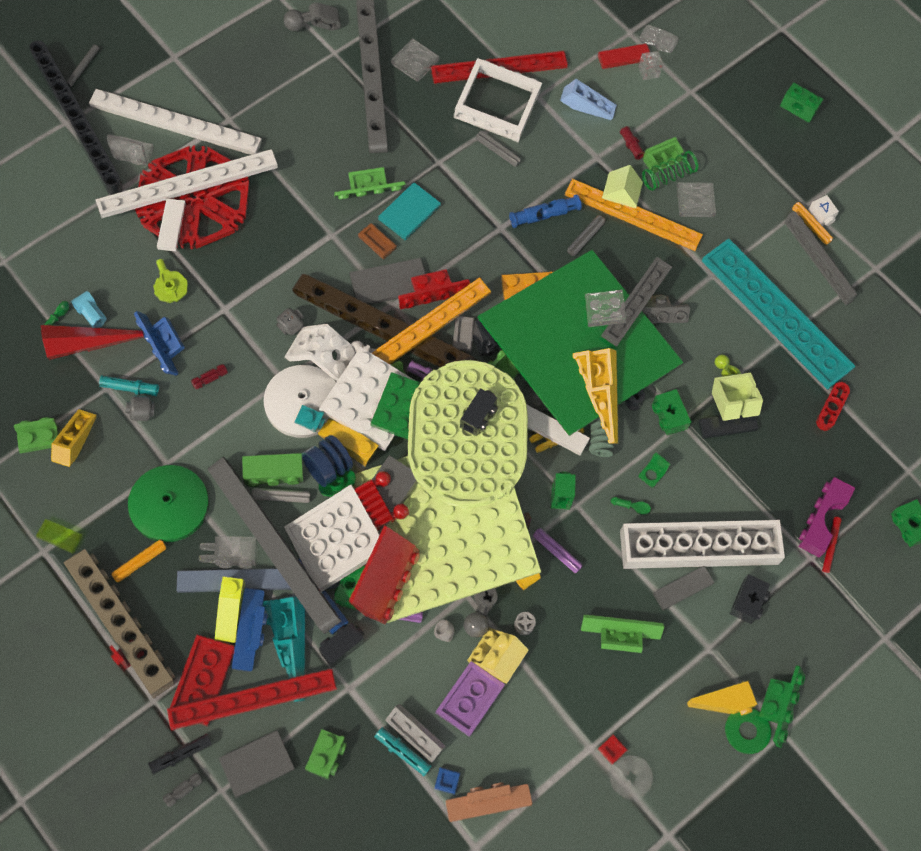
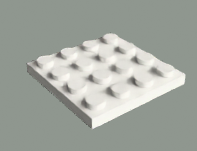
(358, 394)
(334, 538)

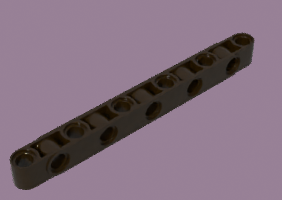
(372, 319)

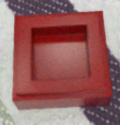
(612, 749)

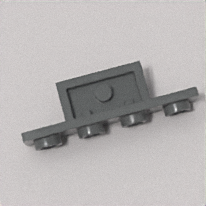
(661, 311)

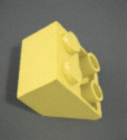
(498, 654)

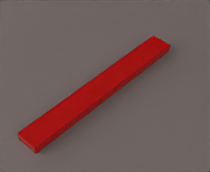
(518, 64)
(251, 699)

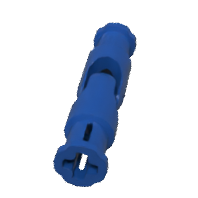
(554, 208)

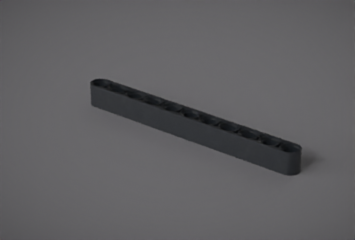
(76, 117)

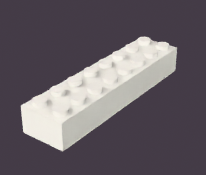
(701, 544)

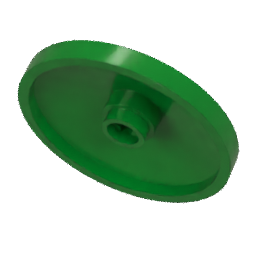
(171, 519)

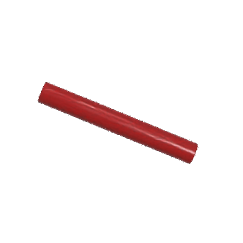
(831, 547)

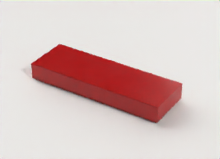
(622, 56)

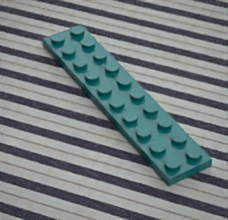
(778, 314)

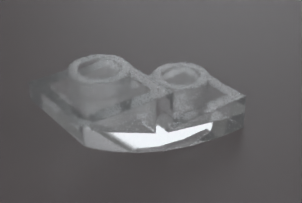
(660, 38)

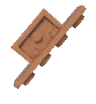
(488, 801)

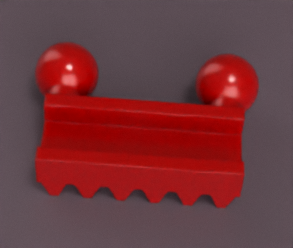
(374, 503)

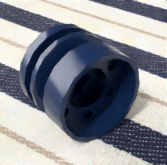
(327, 460)

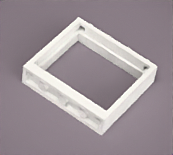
(487, 121)

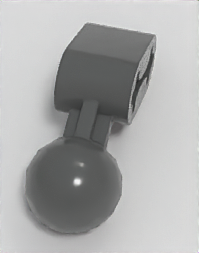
(319, 15)
(476, 623)

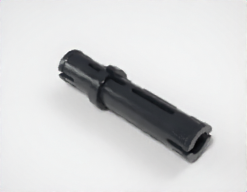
(179, 754)

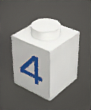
(823, 211)

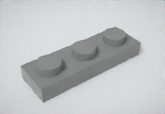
(415, 733)

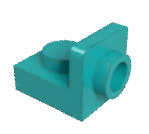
(309, 418)

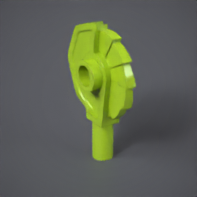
(170, 285)

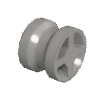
(525, 619)

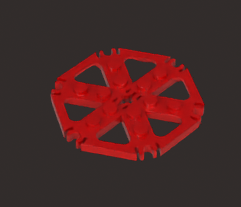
(203, 203)

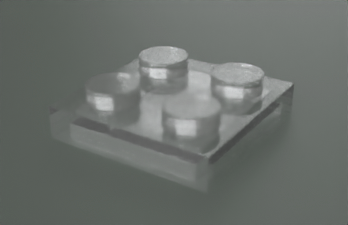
(414, 60)
(696, 199)
(605, 308)

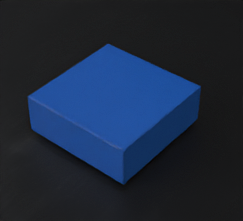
(447, 781)

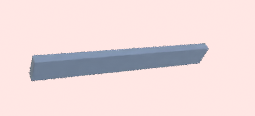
(212, 579)

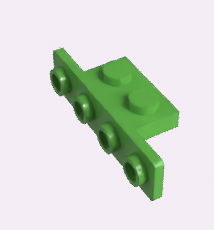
(368, 181)
(622, 633)

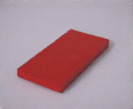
(204, 671)

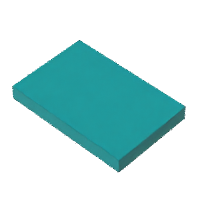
(409, 211)

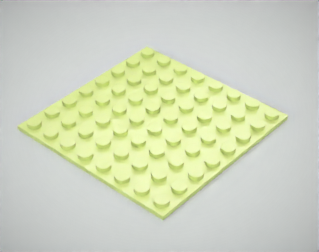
(459, 548)

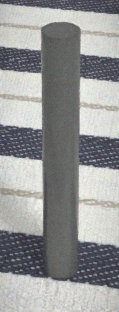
(83, 64)

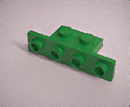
(780, 703)

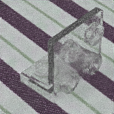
(130, 149)

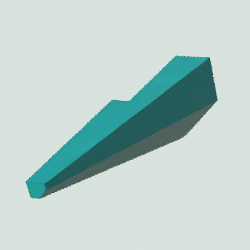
(288, 627)

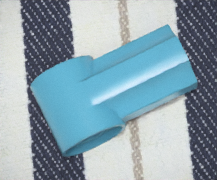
(86, 306)

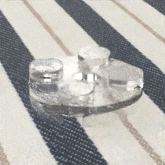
(624, 787)

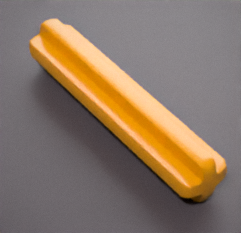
(812, 223)
(138, 561)

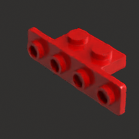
(431, 288)

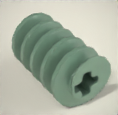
(599, 441)

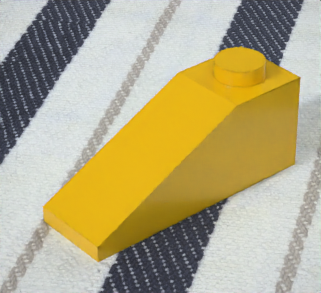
(72, 438)
(356, 444)
(727, 700)

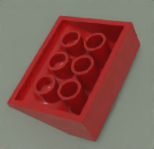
(384, 576)

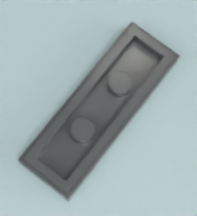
(683, 588)

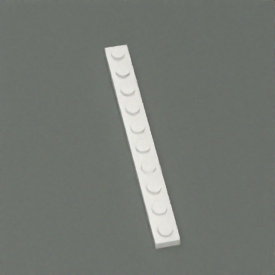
(175, 122)
(186, 183)

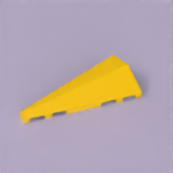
(600, 376)

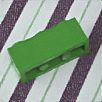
(272, 469)

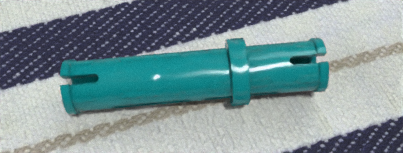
(137, 387)
(396, 746)

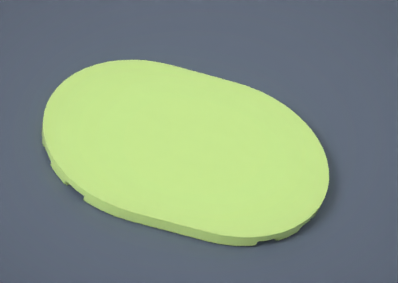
(450, 460)

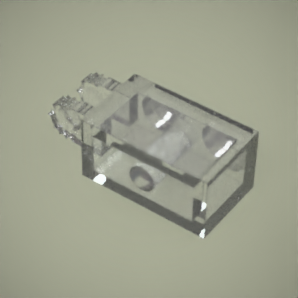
(231, 552)

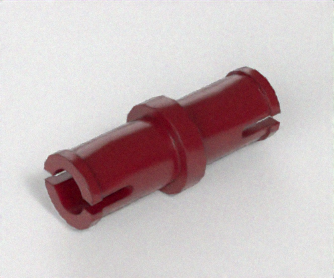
(632, 142)

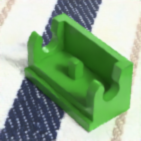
(662, 153)

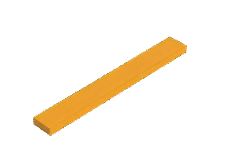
(635, 216)
(432, 321)

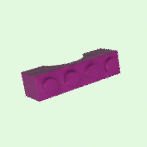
(816, 536)

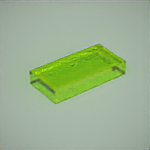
(59, 536)

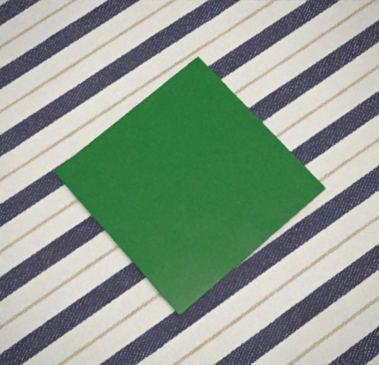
(550, 323)

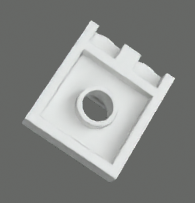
(317, 345)

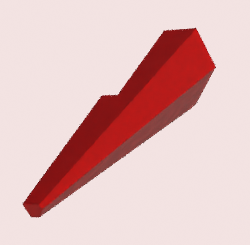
(68, 340)

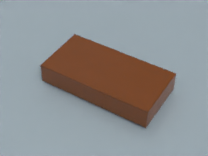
(377, 241)

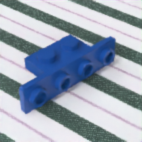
(162, 339)
(249, 629)

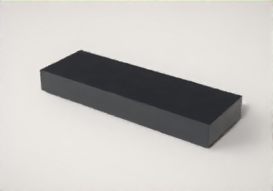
(717, 427)

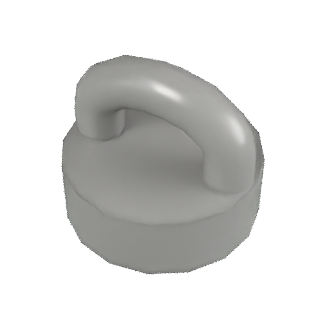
(444, 630)

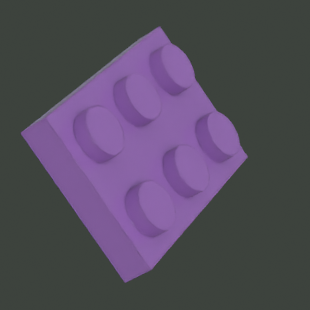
(470, 698)

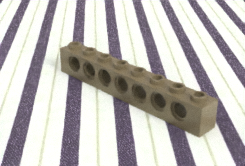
(154, 684)

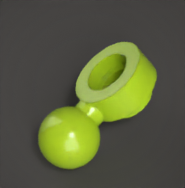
(722, 362)

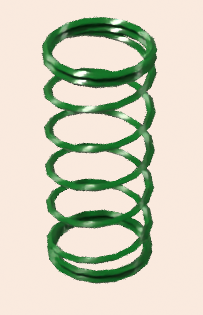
(652, 174)

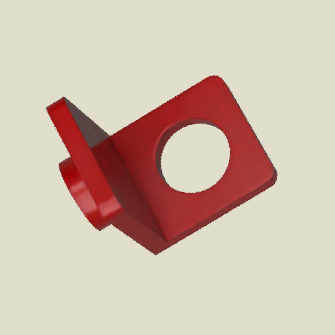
(119, 658)

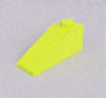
(229, 609)

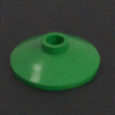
(339, 484)

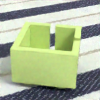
(737, 396)

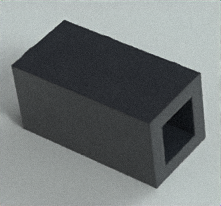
(479, 411)
(342, 644)

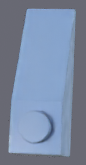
(586, 100)

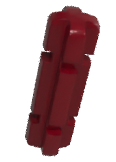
(209, 376)

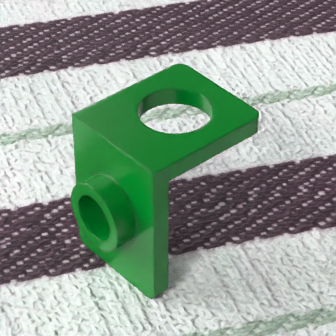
(658, 465)

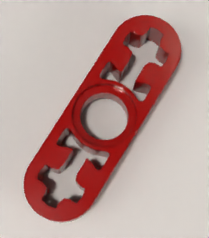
(833, 413)

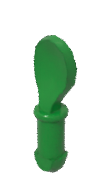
(61, 310)
(639, 507)

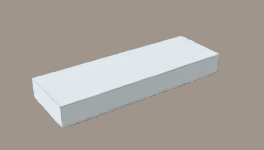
(171, 225)

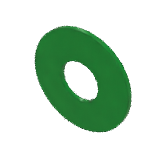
(743, 745)

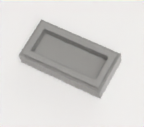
(463, 333)

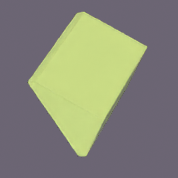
(623, 187)

